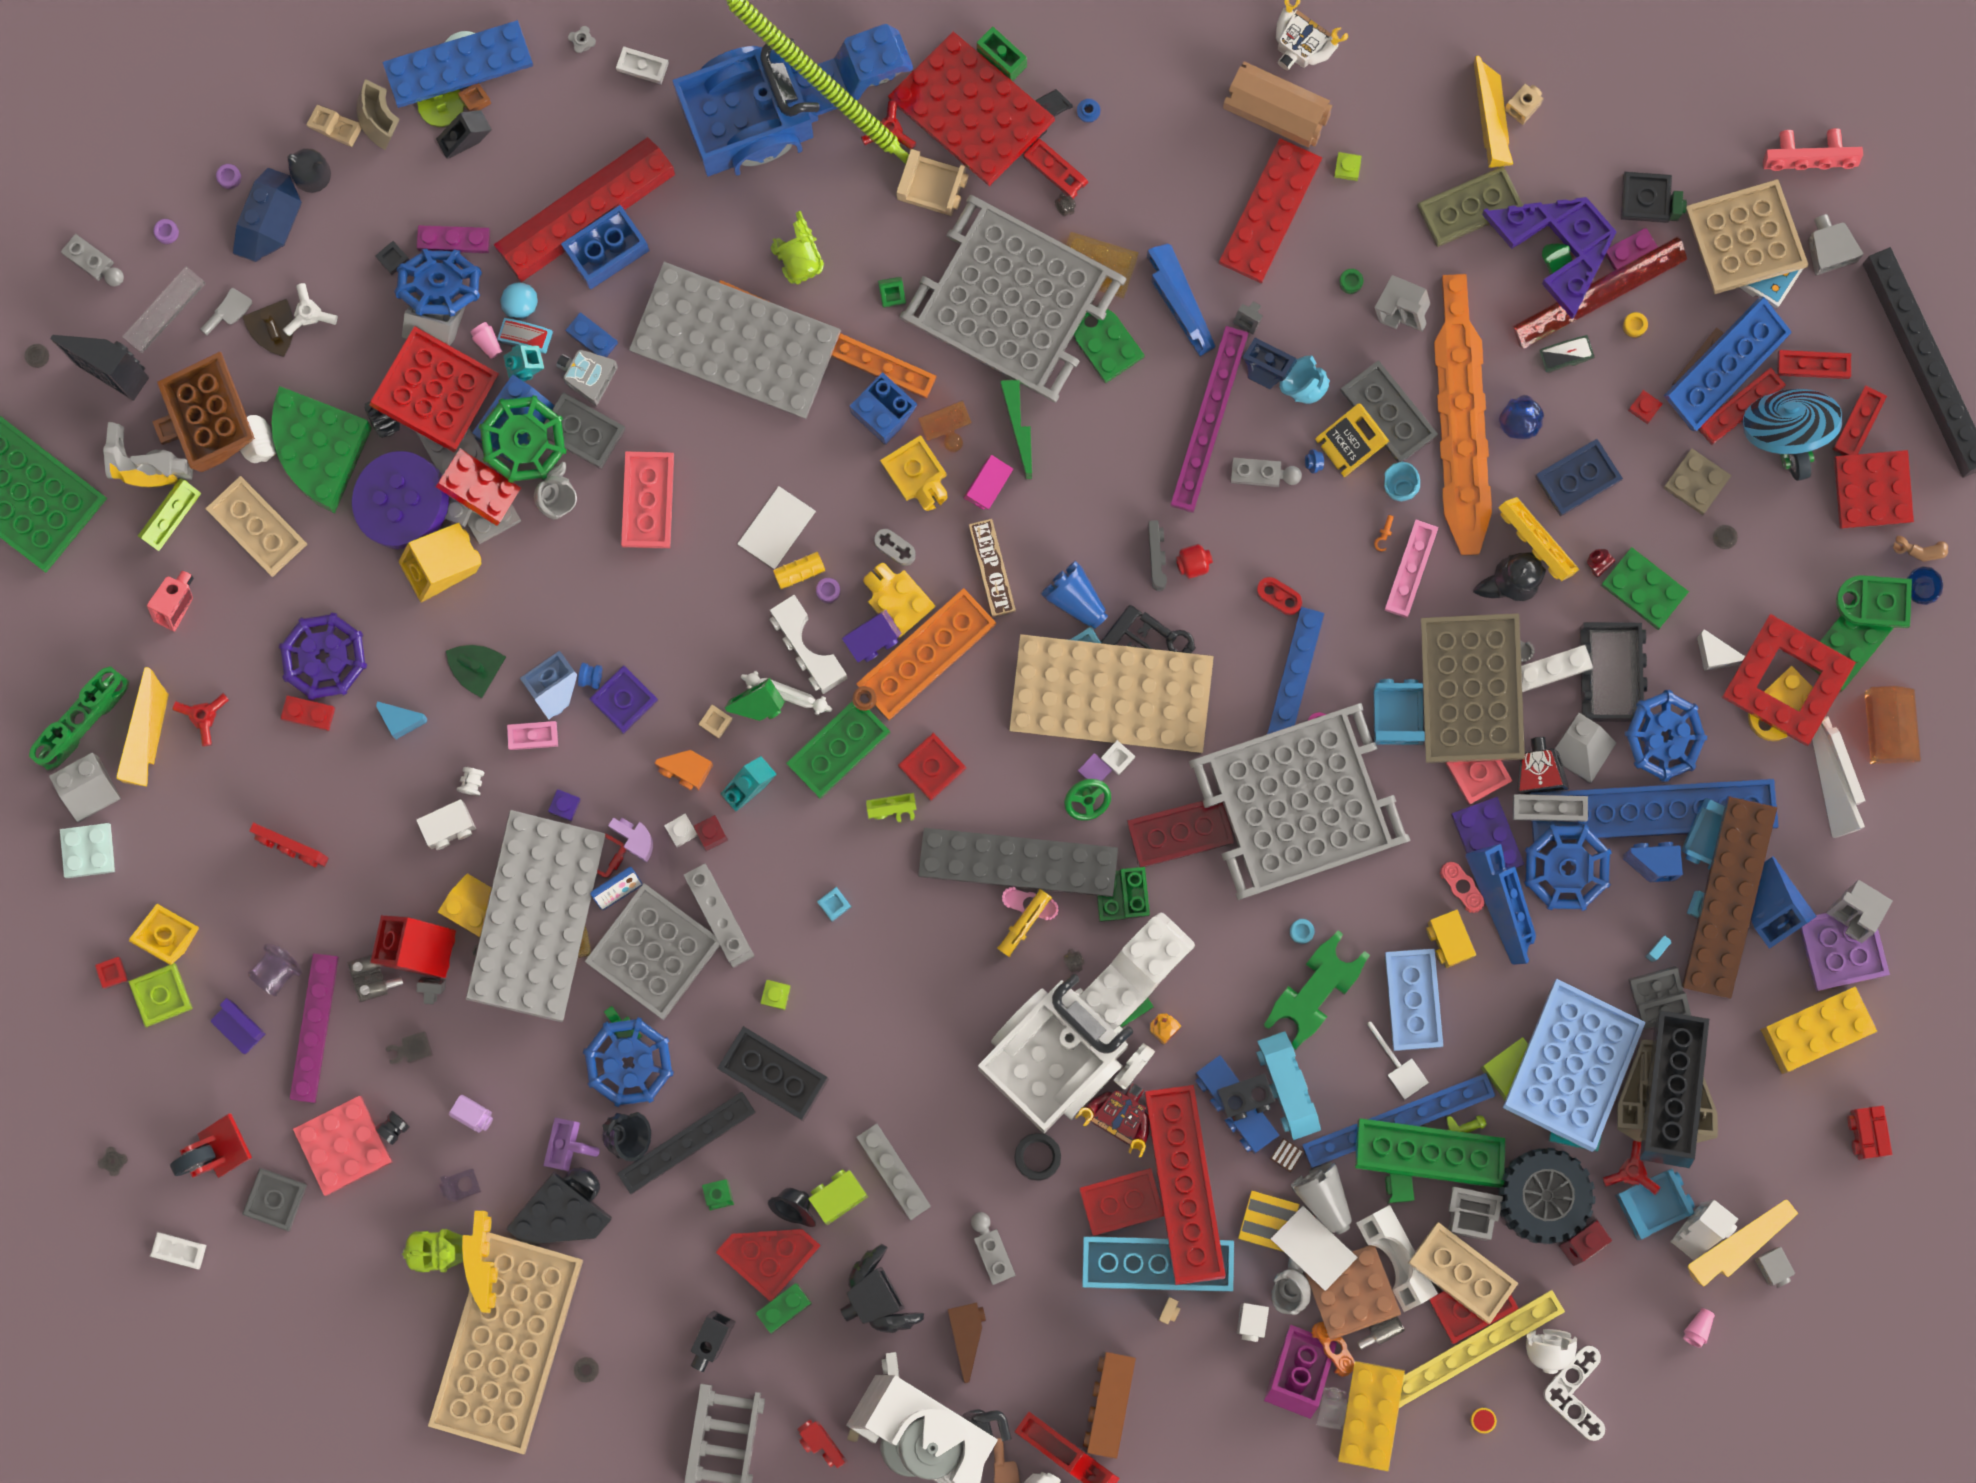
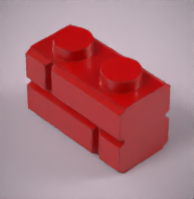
(1870, 1132)

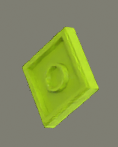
(160, 995)

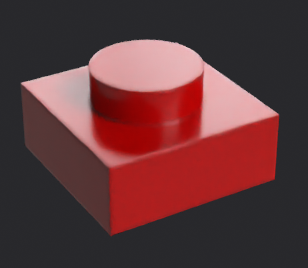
(1645, 407)
(111, 972)

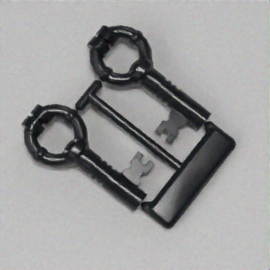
(1128, 617)

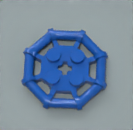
(438, 292)
(1678, 735)
(1557, 877)
(628, 1076)

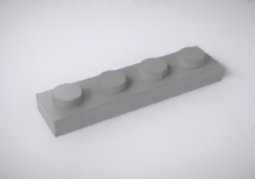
(893, 1171)

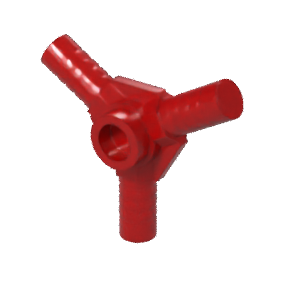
(894, 126)
(202, 715)
(1633, 1172)

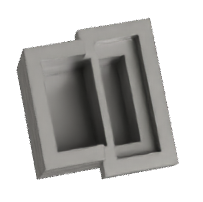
(1403, 303)
(1860, 910)
(1473, 1213)

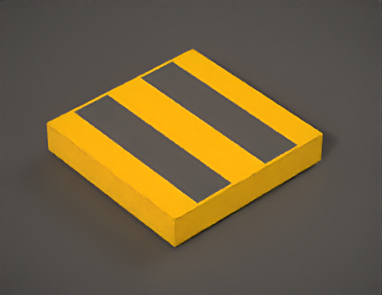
(1264, 1218)

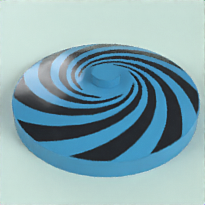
(1792, 421)

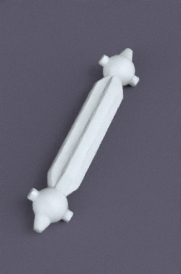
(791, 694)

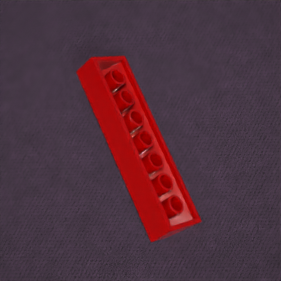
(617, 184)

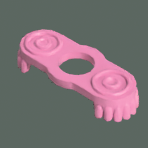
(1014, 899)

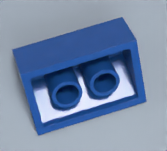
(605, 247)
(513, 389)

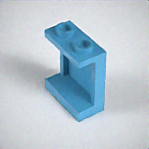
(1398, 712)
(1704, 833)
(1652, 1212)

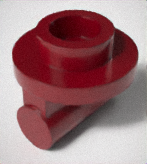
(1600, 561)

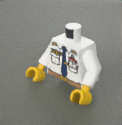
(1303, 39)

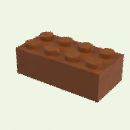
(1110, 1405)

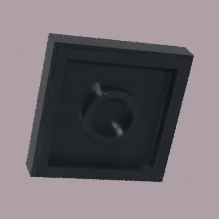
(1646, 197)

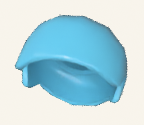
(518, 300)
(1401, 481)

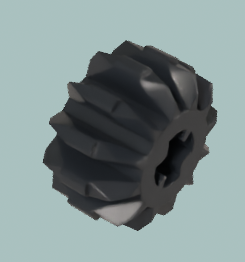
(381, 423)

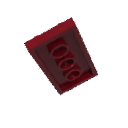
(1179, 832)

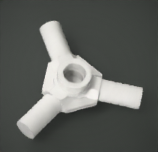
(307, 312)

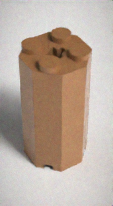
(1278, 105)

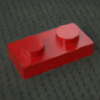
(307, 713)

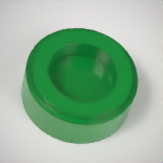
(1351, 281)

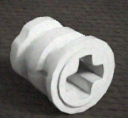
(471, 781)

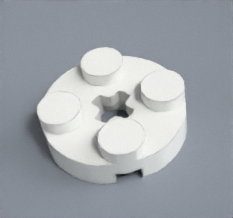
(1134, 1066)

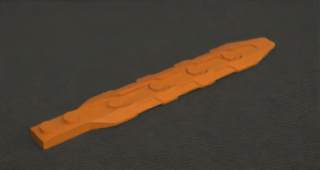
(1461, 410)

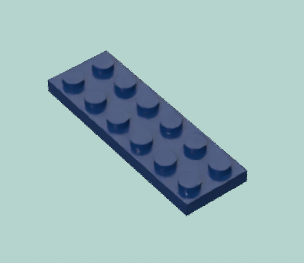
(457, 64)
(1727, 364)

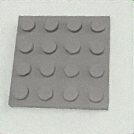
(653, 951)

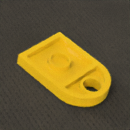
(1789, 689)

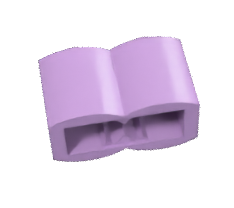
(471, 1114)

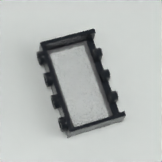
(1617, 677)

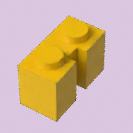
(1451, 939)

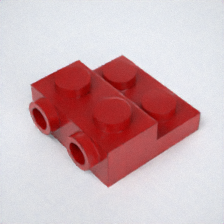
(816, 1438)

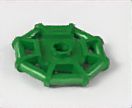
(509, 442)

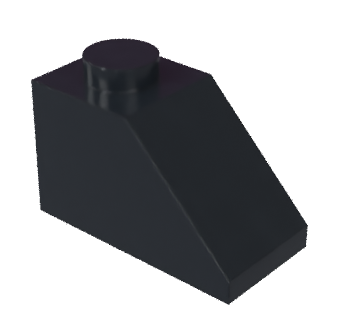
(463, 133)

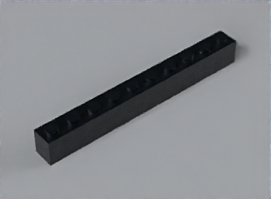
(1924, 358)

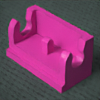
(988, 483)

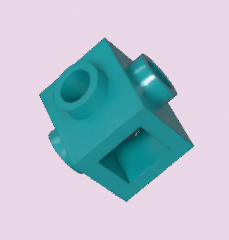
(523, 362)

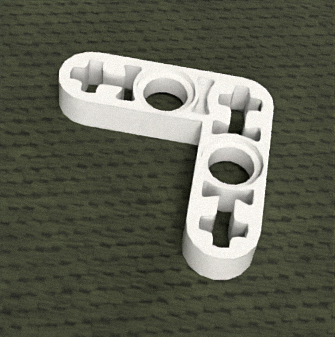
(1567, 1389)

